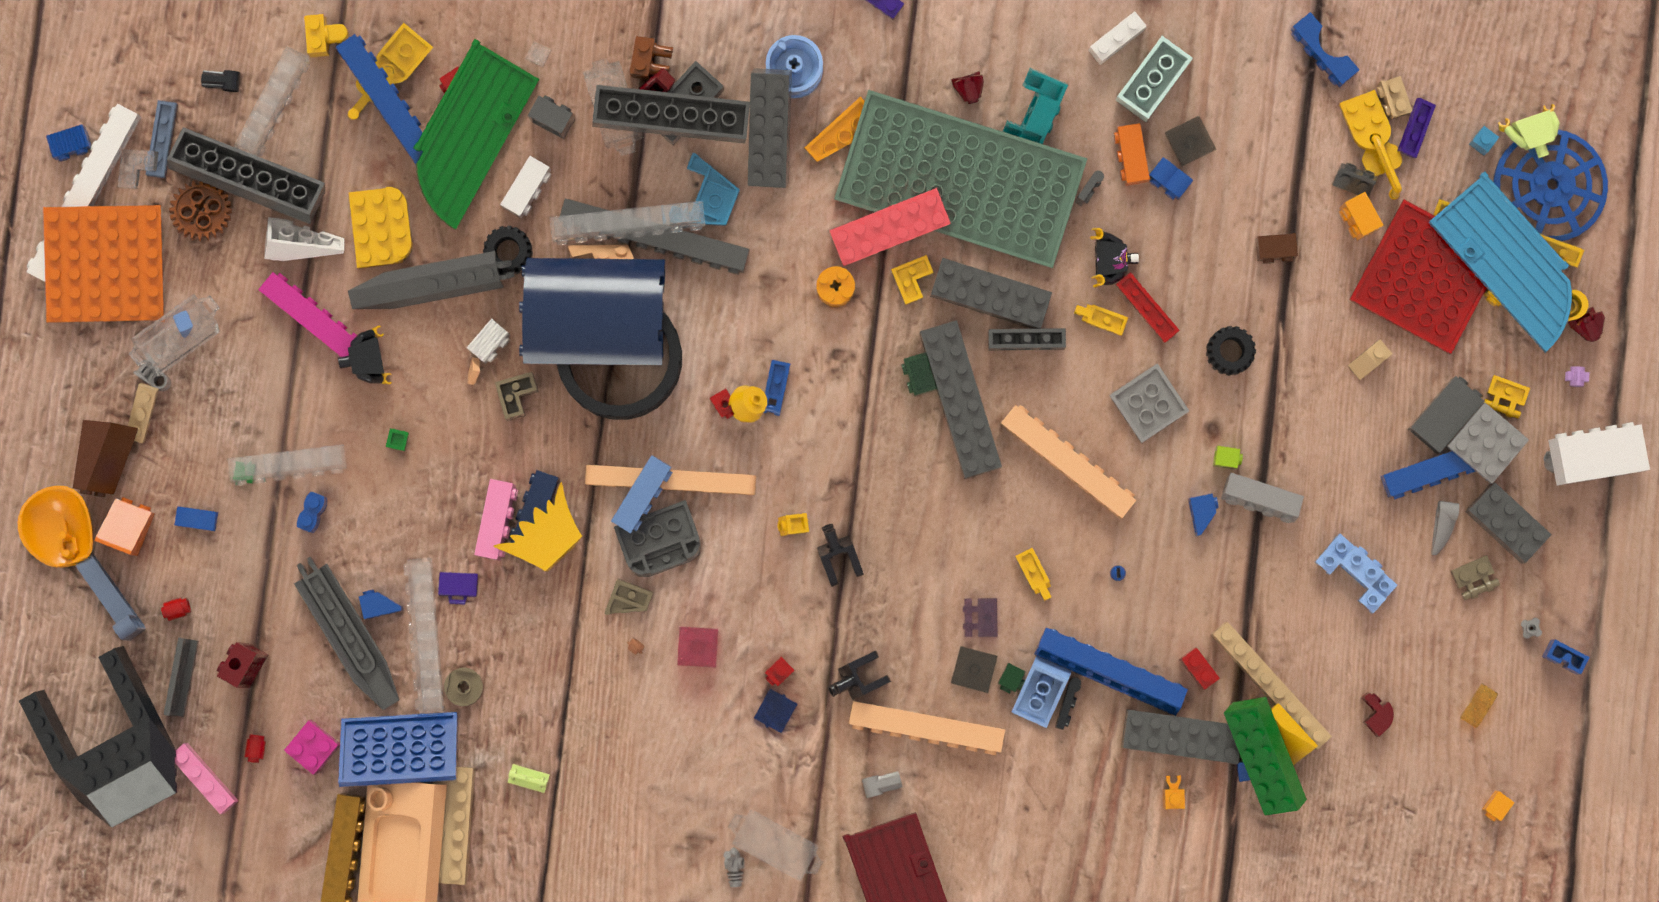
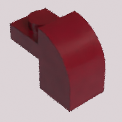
(1382, 716)

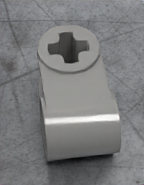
(148, 376)

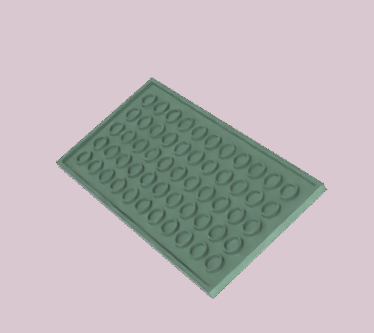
(992, 183)

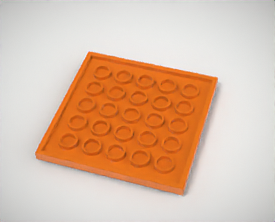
(103, 263)

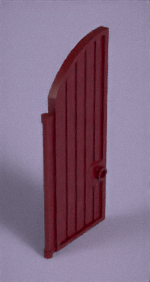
(895, 862)

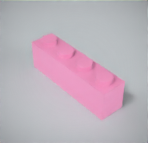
(204, 779)

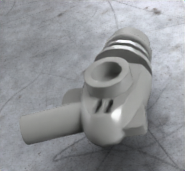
(734, 864)

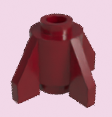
(969, 87)
(1590, 325)

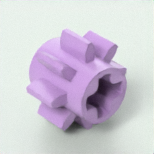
(1577, 376)

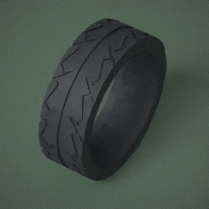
(643, 406)

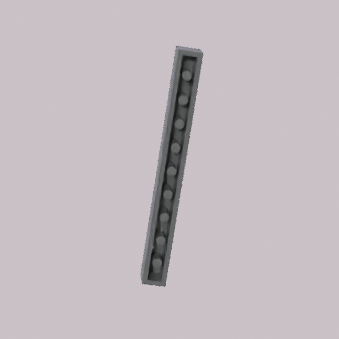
(680, 244)

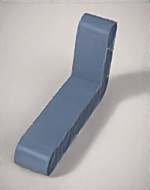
(127, 622)

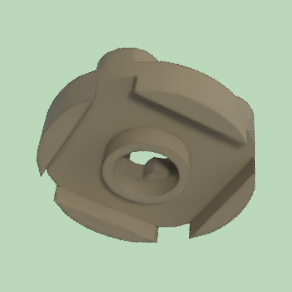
(473, 681)

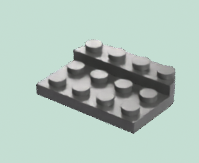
(661, 542)

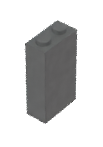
(1446, 414)

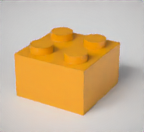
(1360, 216)

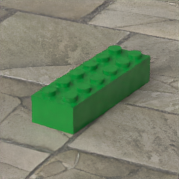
(1265, 756)

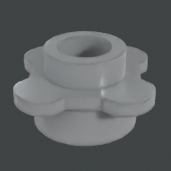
(1526, 628)

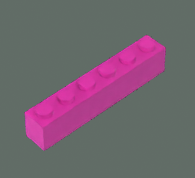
(307, 313)

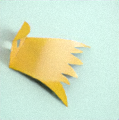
(548, 538)

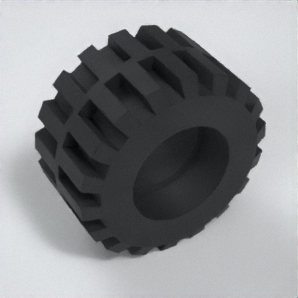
(516, 235)
(1245, 342)

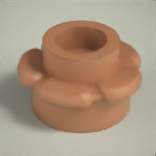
(635, 646)

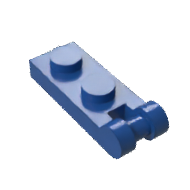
(776, 385)

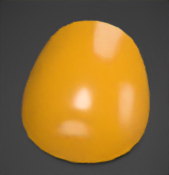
(56, 527)

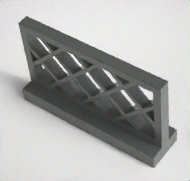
(181, 677)

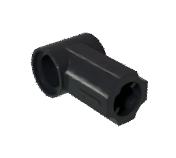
(226, 80)

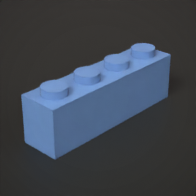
(641, 494)

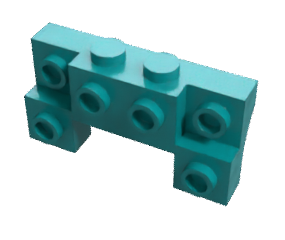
(1042, 109)

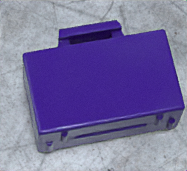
(459, 585)

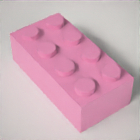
(495, 519)

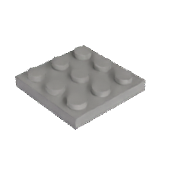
(1149, 403)
(1487, 443)

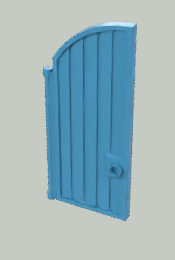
(1509, 259)

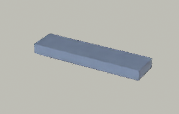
(162, 136)

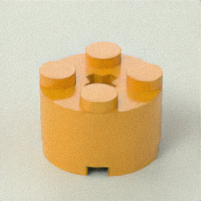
(841, 277)

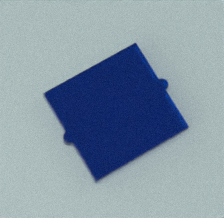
(775, 710)

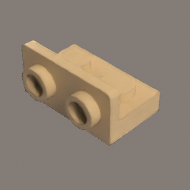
(1394, 98)

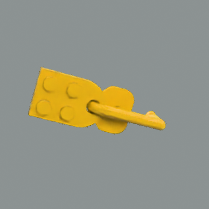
(403, 55)
(1366, 119)

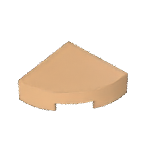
(474, 371)

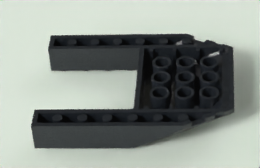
(123, 772)

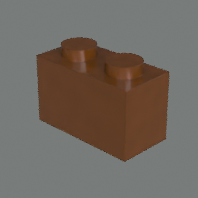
(1276, 248)

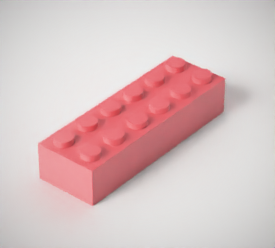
(890, 226)

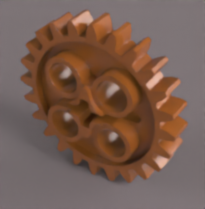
(185, 202)

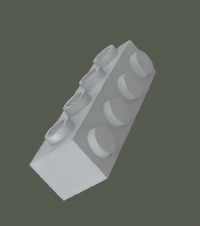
(1262, 498)

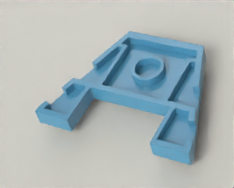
(715, 192)

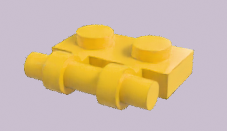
(1508, 391)

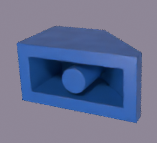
(1202, 511)
(377, 605)

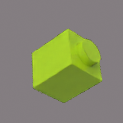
(1227, 457)

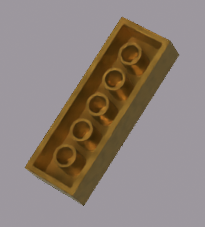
(343, 848)

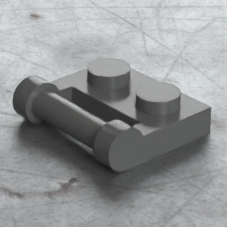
(1087, 192)

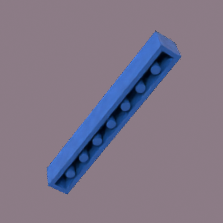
(381, 93)
(1111, 671)

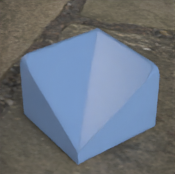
(183, 323)

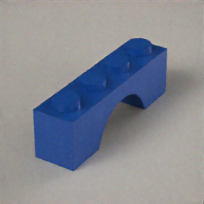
(1338, 68)

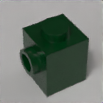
(1011, 678)

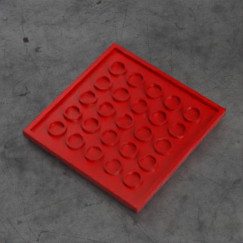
(1419, 281)

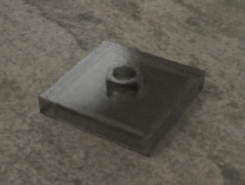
(1190, 141)
(974, 669)

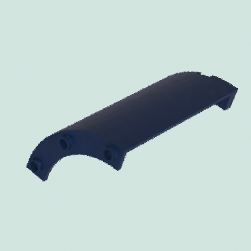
(592, 311)

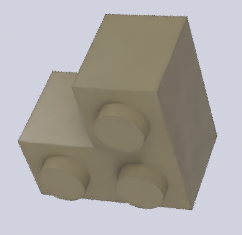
(510, 392)

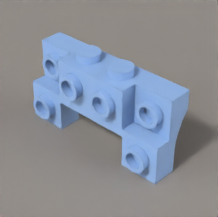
(1361, 568)

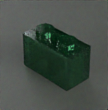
(919, 375)

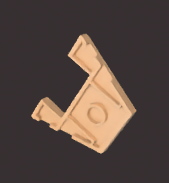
(600, 252)

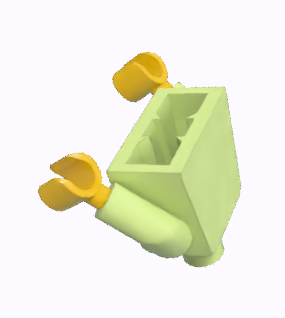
(1533, 130)

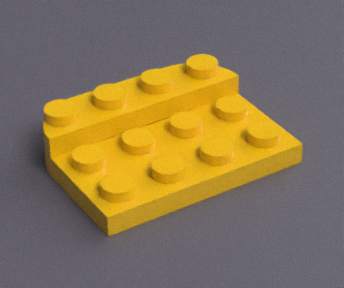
(380, 227)

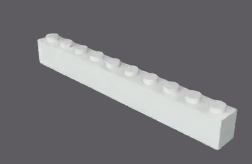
(94, 171)

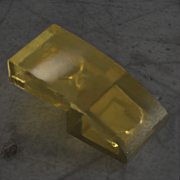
(1479, 705)

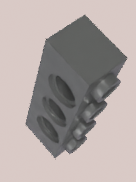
(1026, 339)

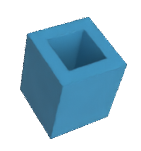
(1483, 140)

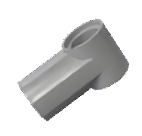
(877, 784)

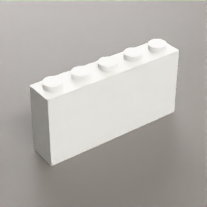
(1598, 453)

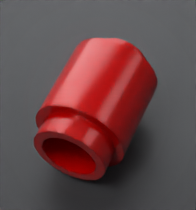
(176, 608)
(255, 748)

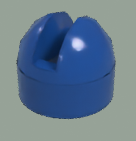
(1113, 573)

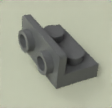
(1354, 180)

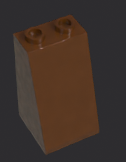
(102, 456)

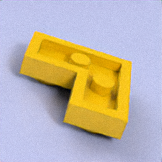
(906, 277)

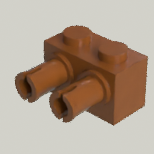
(642, 59)

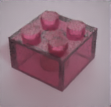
(697, 647)

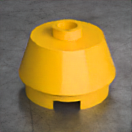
(748, 403)

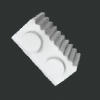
(489, 341)

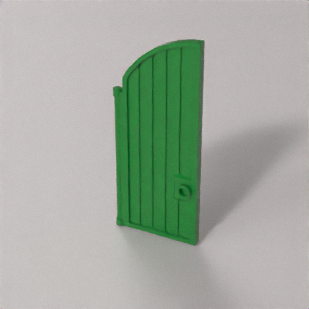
(469, 130)

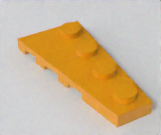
(837, 133)

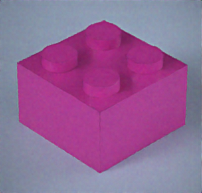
(312, 747)

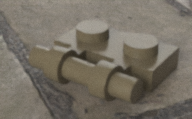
(1474, 571)

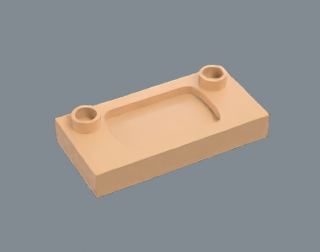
(402, 842)

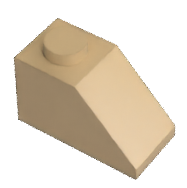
(1370, 359)

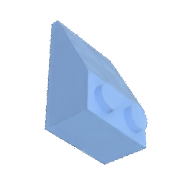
(1041, 691)

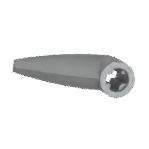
(1444, 523)

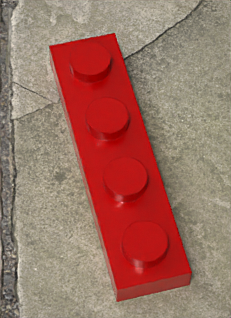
(1147, 307)

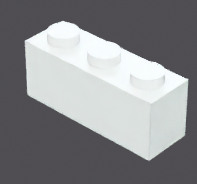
(1117, 38)
(526, 187)

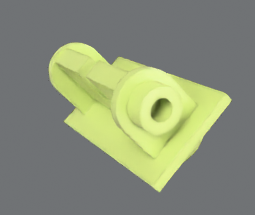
(528, 778)

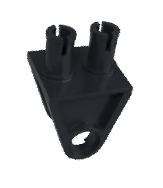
(836, 546)
(851, 681)

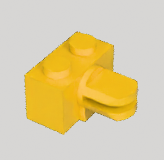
(320, 35)

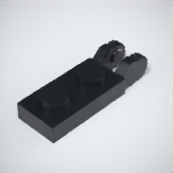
(1068, 702)

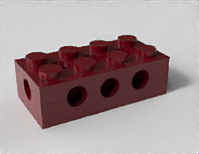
(241, 665)

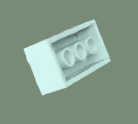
(1154, 79)

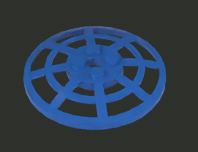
(1565, 185)

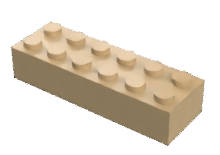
(457, 827)

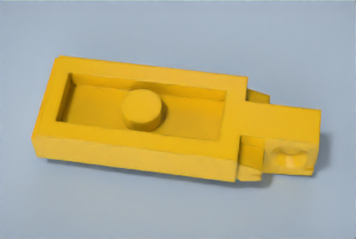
(1102, 318)
(1034, 573)

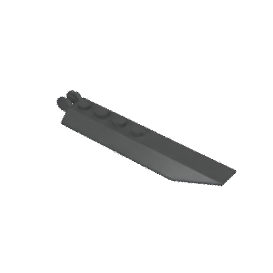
(431, 282)
(347, 634)

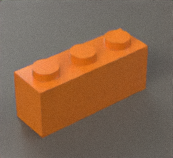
(1131, 154)

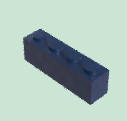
(541, 490)

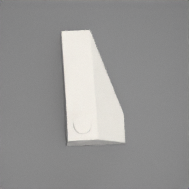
(293, 242)

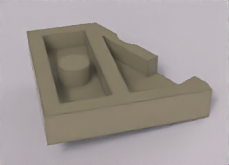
(628, 598)

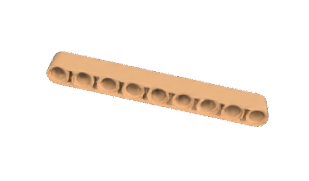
(678, 481)

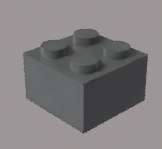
(551, 116)

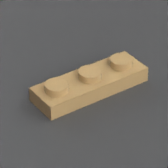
(143, 410)

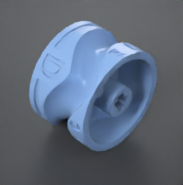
(804, 56)

